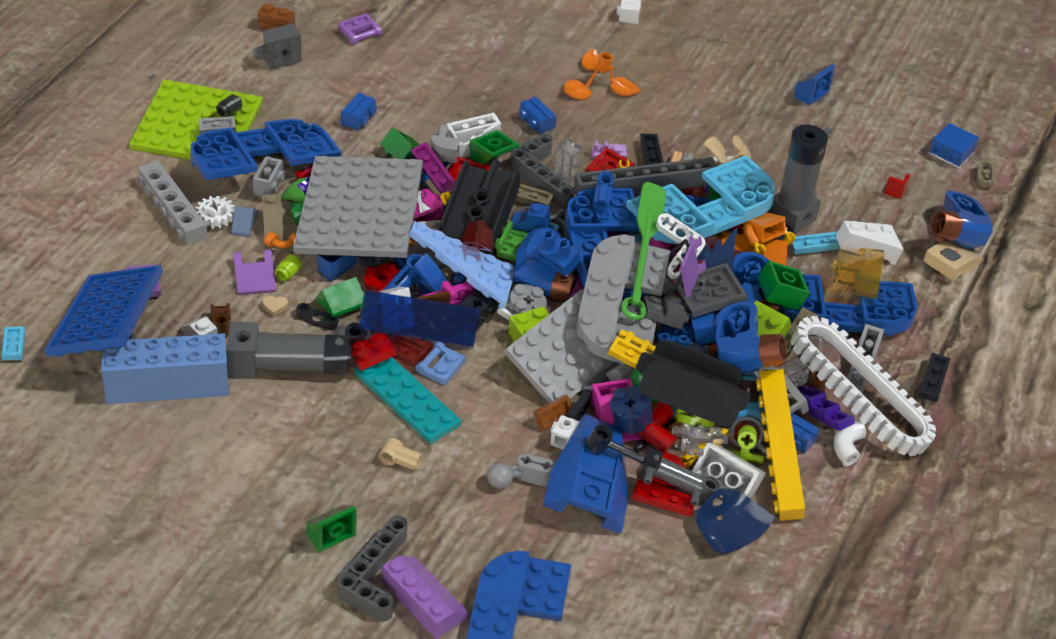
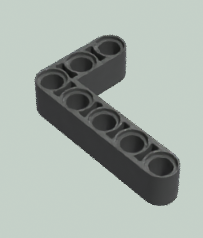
(527, 161)
(366, 565)

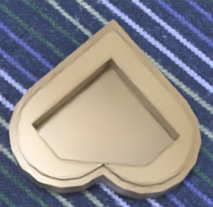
(275, 305)

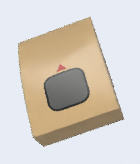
(952, 259)

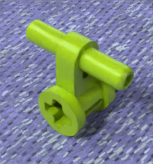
(746, 445)

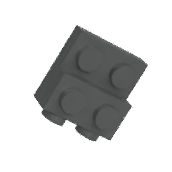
(669, 311)

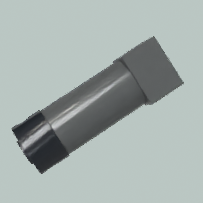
(797, 193)
(255, 350)

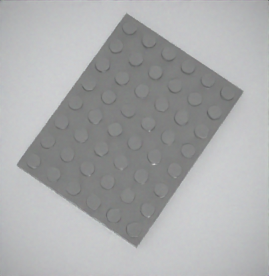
(359, 207)

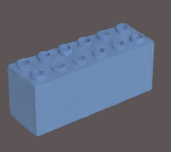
(166, 369)

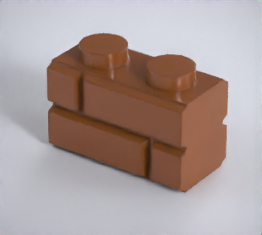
(274, 17)

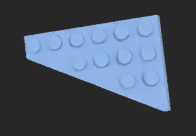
(481, 269)

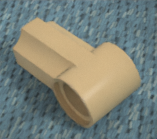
(395, 452)

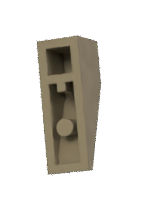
(272, 215)

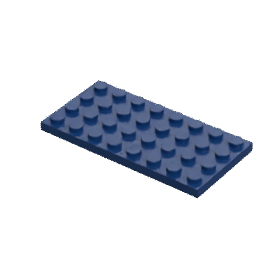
(104, 311)

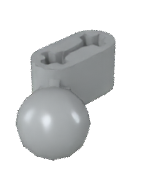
(528, 469)

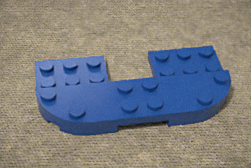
(229, 153)
(589, 225)
(891, 311)
(517, 586)

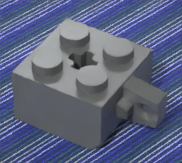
(280, 46)

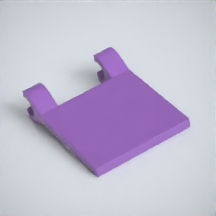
(690, 268)
(256, 276)

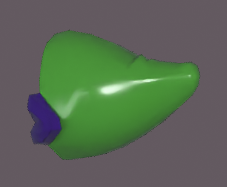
(296, 191)

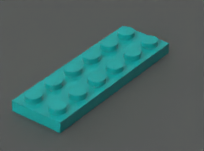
(410, 399)

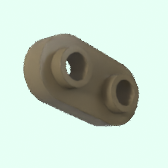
(985, 173)

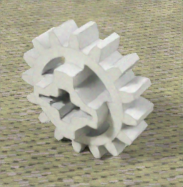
(216, 211)

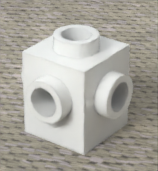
(562, 431)

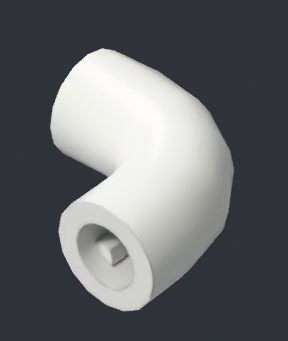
(844, 442)

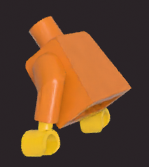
(764, 229)

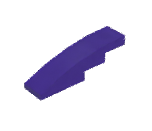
(825, 410)

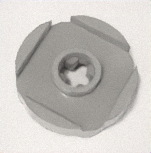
(529, 293)

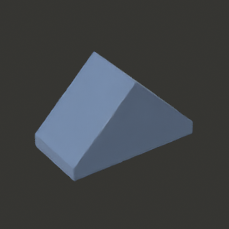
(244, 221)

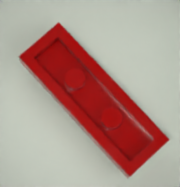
(663, 498)

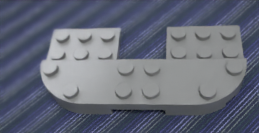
(609, 272)

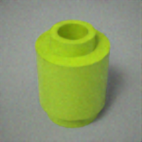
(288, 267)

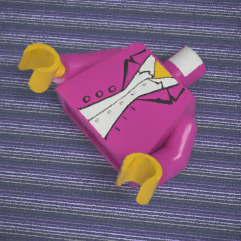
(430, 205)

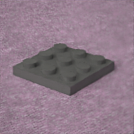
(713, 291)

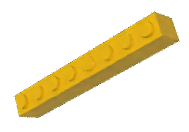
(781, 444)

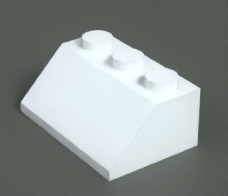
(729, 470)

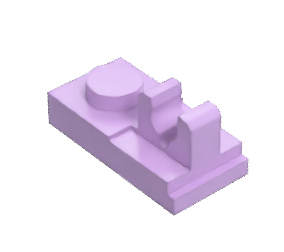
(597, 149)

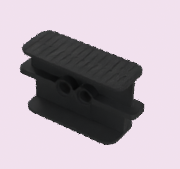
(474, 183)
(692, 382)

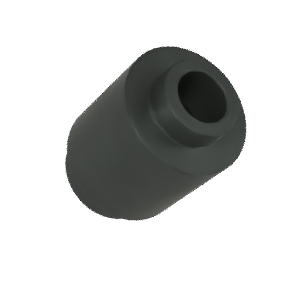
(229, 106)

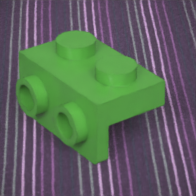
(509, 242)

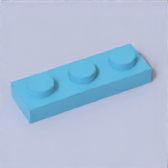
(815, 243)

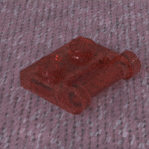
(410, 349)

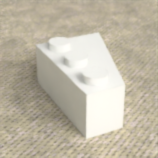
(472, 128)
(859, 235)

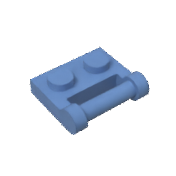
(445, 367)

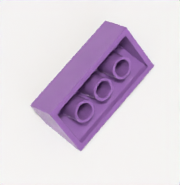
(423, 595)

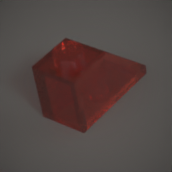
(478, 236)

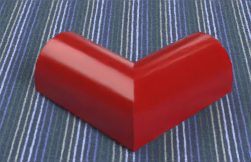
(655, 432)

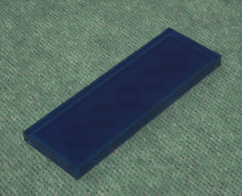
(418, 318)

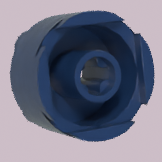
(631, 410)

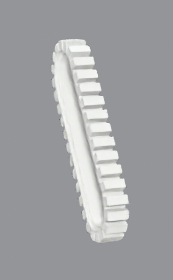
(853, 396)

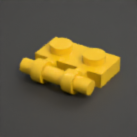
(628, 352)

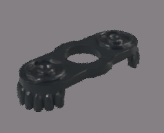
(307, 313)

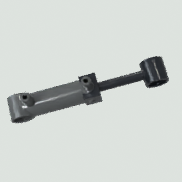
(655, 465)

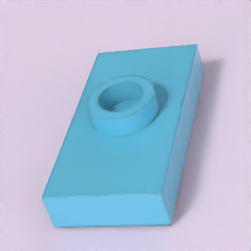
(13, 343)

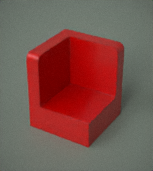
(897, 187)

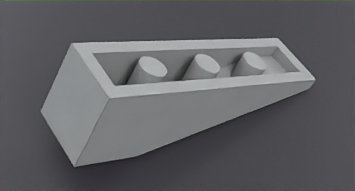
(870, 342)

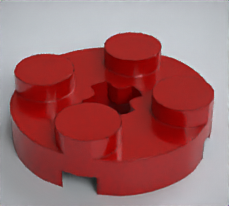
(374, 276)

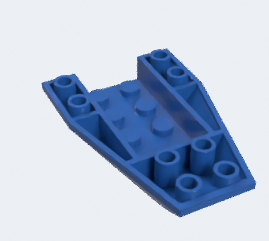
(590, 479)

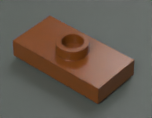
(552, 412)

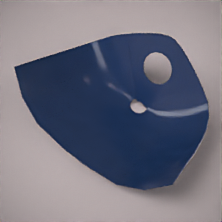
(741, 521)

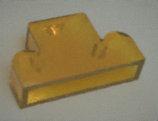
(860, 271)

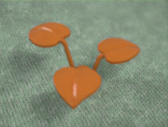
(601, 63)

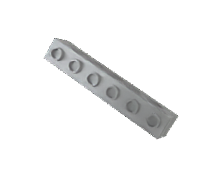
(172, 203)

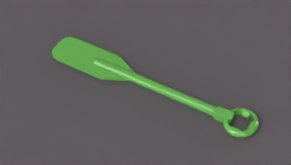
(649, 209)

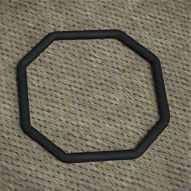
(685, 241)

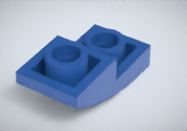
(430, 273)

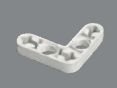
(672, 234)

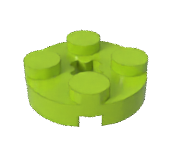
(690, 419)

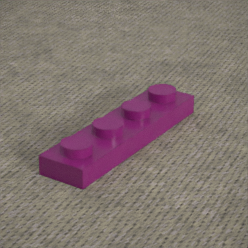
(434, 168)

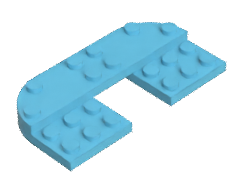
(744, 192)

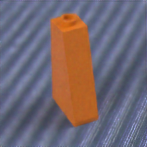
(775, 249)

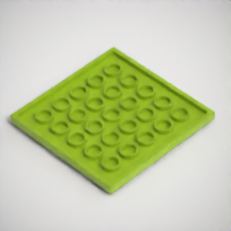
(175, 113)

